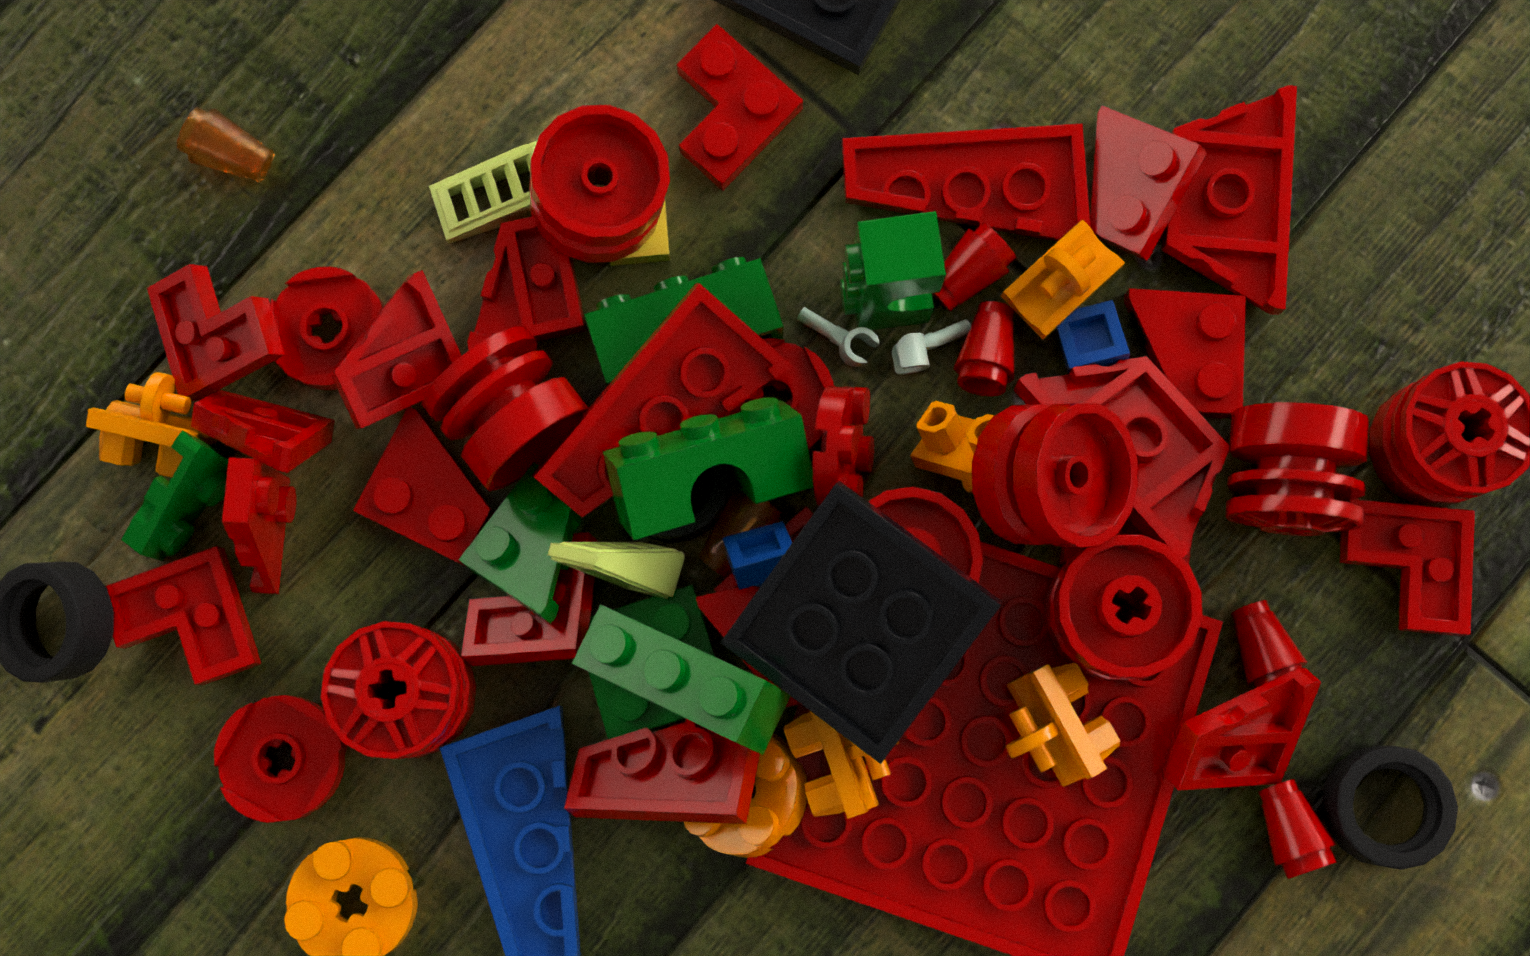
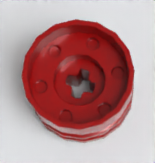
(500, 401)
(1420, 442)
(1297, 462)
(419, 722)

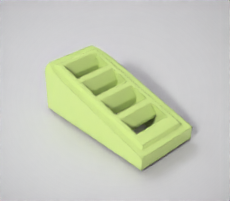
(485, 174)
(629, 565)

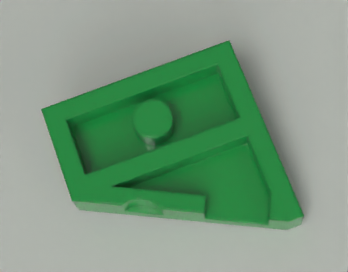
(174, 505)
(516, 544)

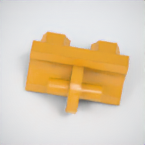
(1062, 279)
(128, 425)
(948, 442)
(1052, 727)
(849, 784)

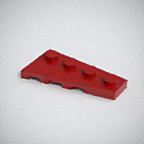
(1004, 177)
(689, 367)

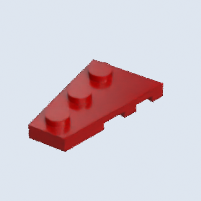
(664, 776)

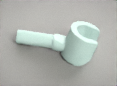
(839, 336)
(911, 350)

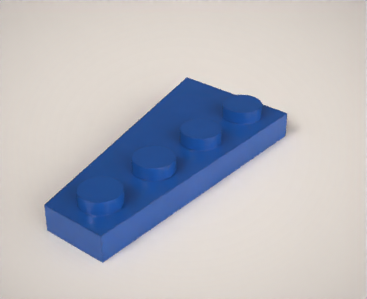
(512, 807)

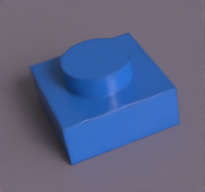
(1092, 337)
(756, 553)

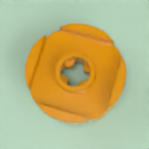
(772, 811)
(336, 866)

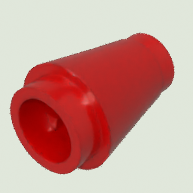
(973, 265)
(988, 351)
(1264, 644)
(1295, 830)

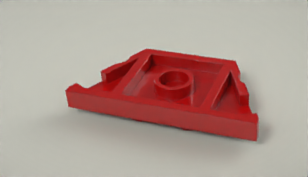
(1239, 201)
(1172, 440)

